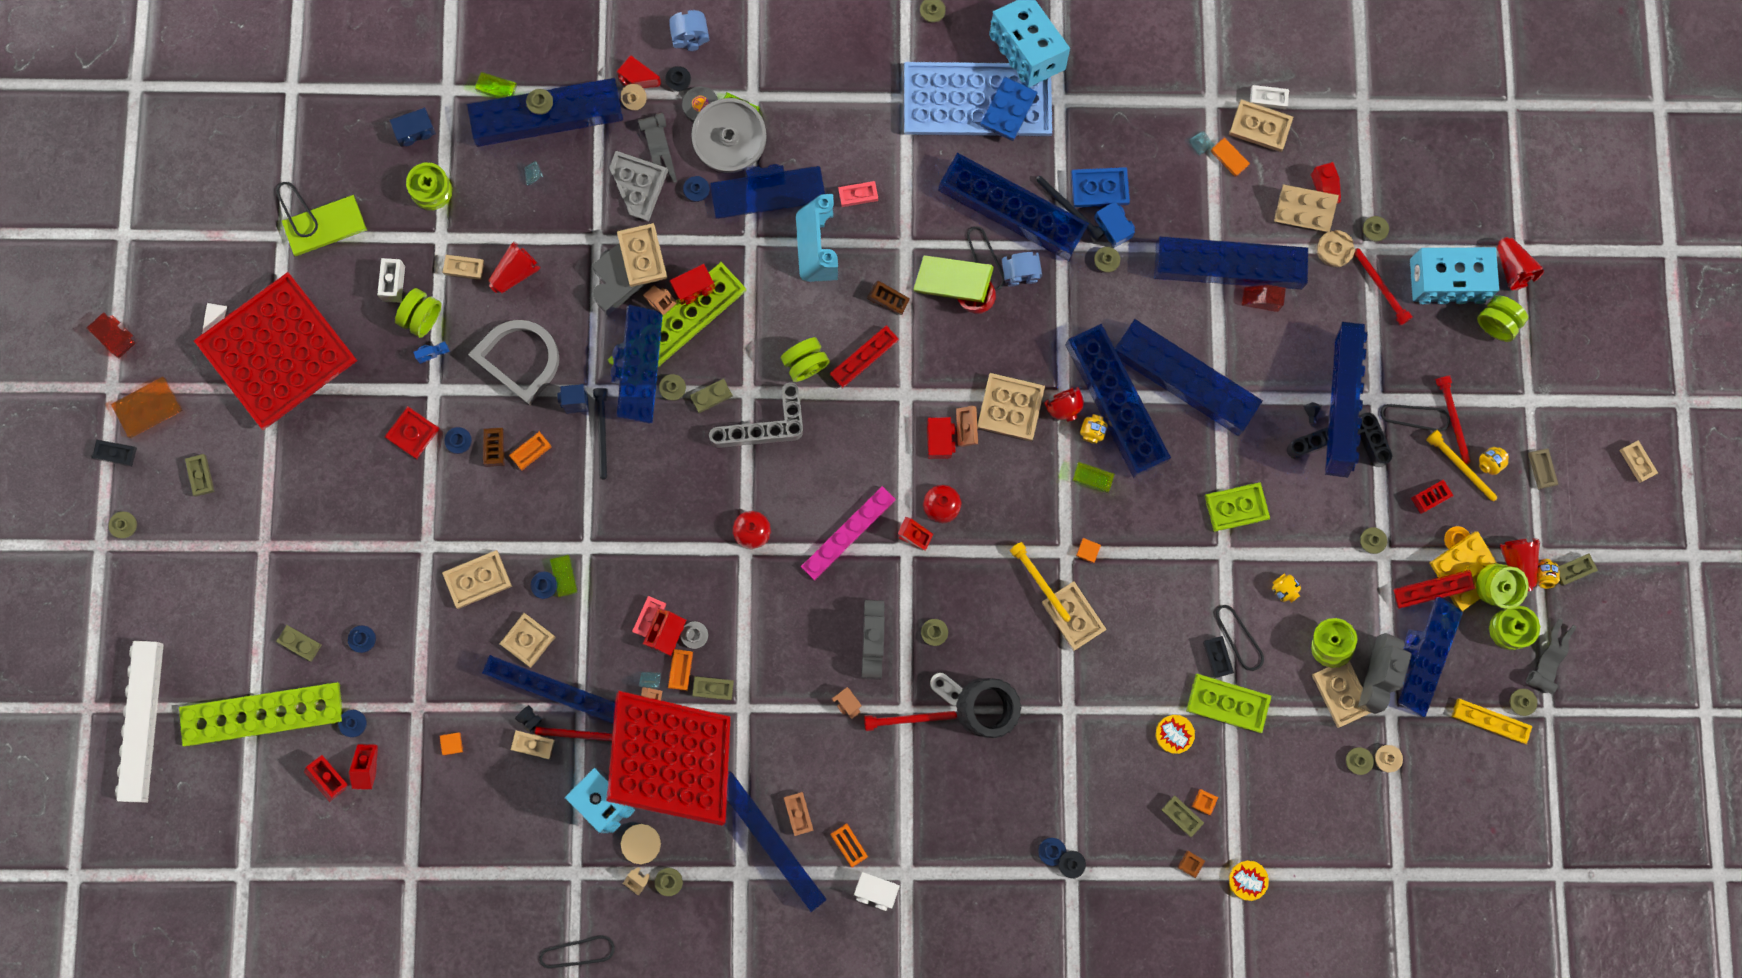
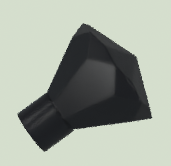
(1312, 410)

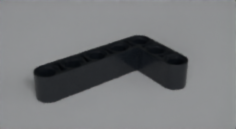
(1365, 433)

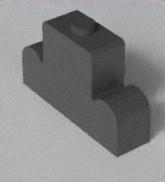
(613, 274)
(873, 639)
(1385, 673)

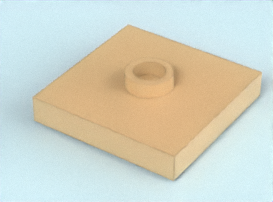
(527, 640)

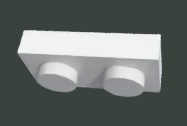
(1269, 97)

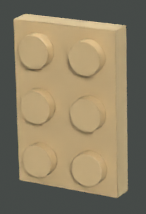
(1261, 125)
(1306, 208)
(642, 255)
(477, 579)
(1084, 621)
(1341, 693)

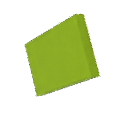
(1237, 507)

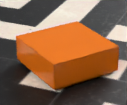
(1088, 550)
(451, 744)
(1204, 802)

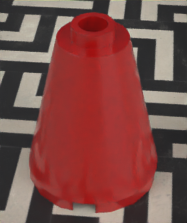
(1517, 264)
(512, 269)
(1523, 556)

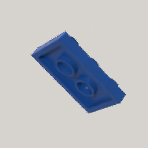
(1009, 108)
(1100, 187)

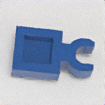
(430, 352)

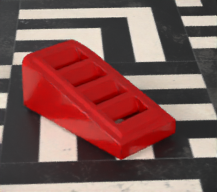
(1419, 502)

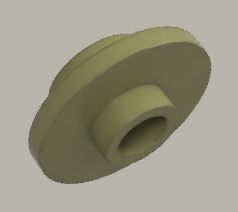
(932, 10)
(539, 101)
(1375, 228)
(1107, 259)
(672, 387)
(122, 525)
(1373, 540)
(934, 632)
(1523, 702)
(1359, 761)
(668, 882)

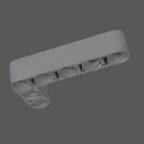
(765, 427)

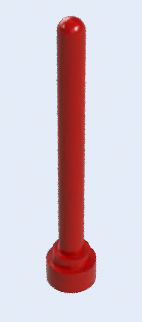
(1402, 315)
(1444, 384)
(872, 722)

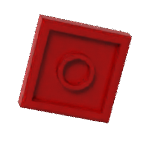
(412, 432)

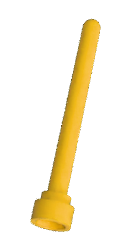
(1437, 440)
(1020, 552)

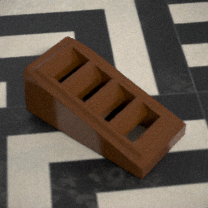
(885, 303)
(486, 446)

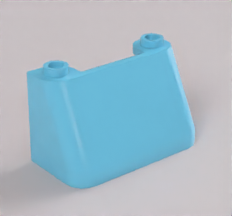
(814, 262)

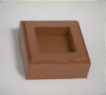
(1191, 864)

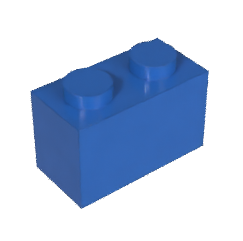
(1115, 224)

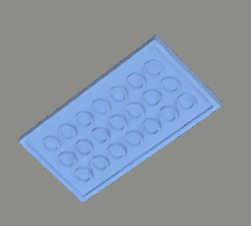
(956, 96)

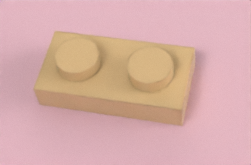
(463, 267)
(1638, 461)
(532, 745)

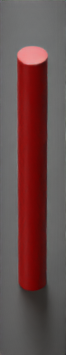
(573, 734)

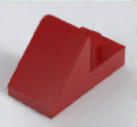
(914, 534)

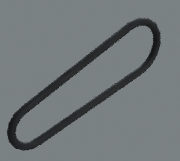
(287, 213)
(992, 252)
(1415, 407)
(1227, 635)
(574, 943)

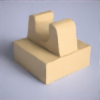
(635, 881)

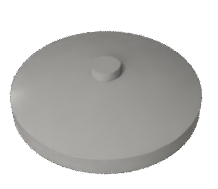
(729, 135)

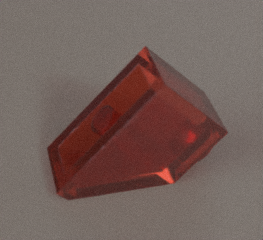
(1264, 297)

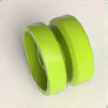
(429, 186)
(418, 312)
(1502, 318)
(805, 359)
(1502, 585)
(1514, 628)
(1334, 642)

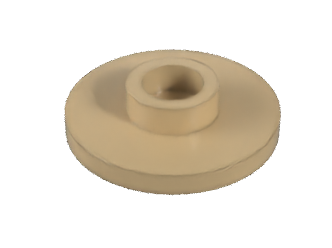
(633, 96)
(1389, 758)

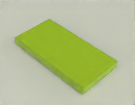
(335, 222)
(953, 278)
(1228, 703)

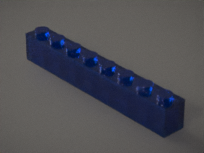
(550, 688)
(773, 844)

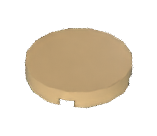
(1335, 248)
(640, 844)

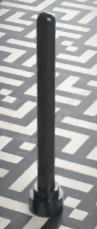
(1095, 232)
(601, 396)

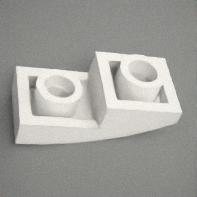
(213, 315)

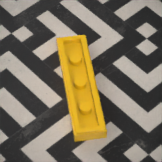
(1491, 721)

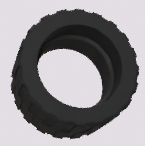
(1011, 707)

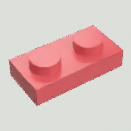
(858, 194)
(647, 615)

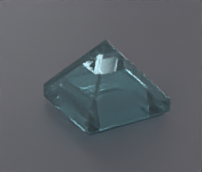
(1201, 143)
(532, 173)
(649, 680)

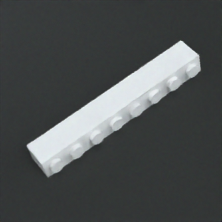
(139, 722)

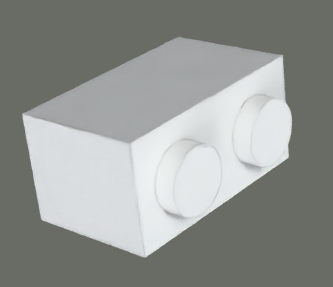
(391, 280)
(876, 890)

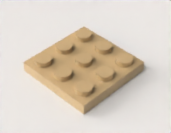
(1010, 407)

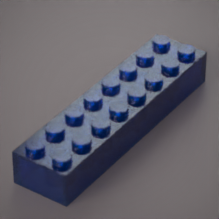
(572, 109)
(1012, 206)
(1231, 263)
(1187, 377)
(1117, 400)
(1345, 400)

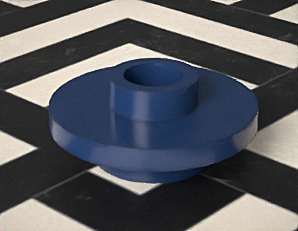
(696, 188)
(458, 440)
(544, 585)
(361, 639)
(352, 723)
(1051, 851)

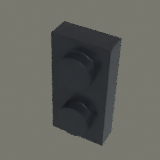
(114, 453)
(1218, 657)

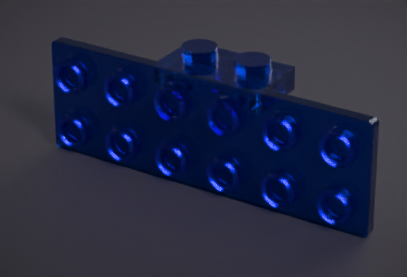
(766, 190)
(637, 364)
(1428, 655)

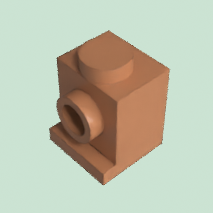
(660, 299)
(847, 703)

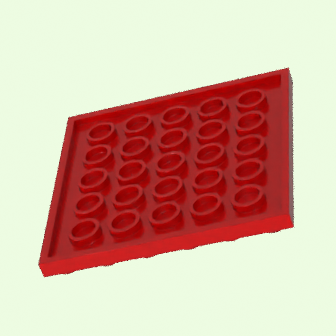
(275, 351)
(669, 759)

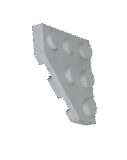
(638, 183)

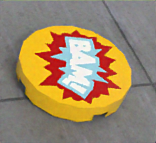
(1175, 734)
(1248, 880)

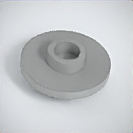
(694, 635)

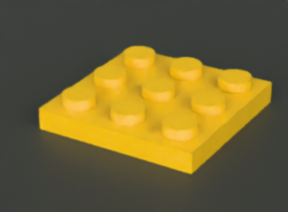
(1466, 555)

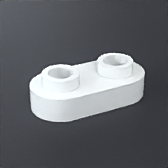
(947, 689)

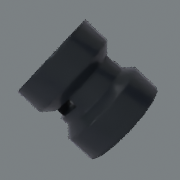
(529, 718)

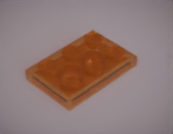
(146, 407)

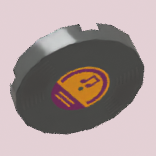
(696, 100)

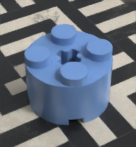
(689, 30)
(1022, 268)

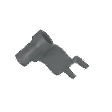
(657, 141)
(1550, 660)

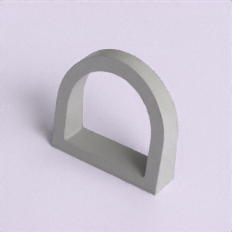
(491, 339)

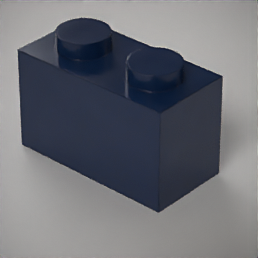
(412, 127)
(573, 398)

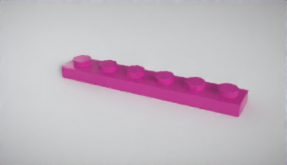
(848, 533)

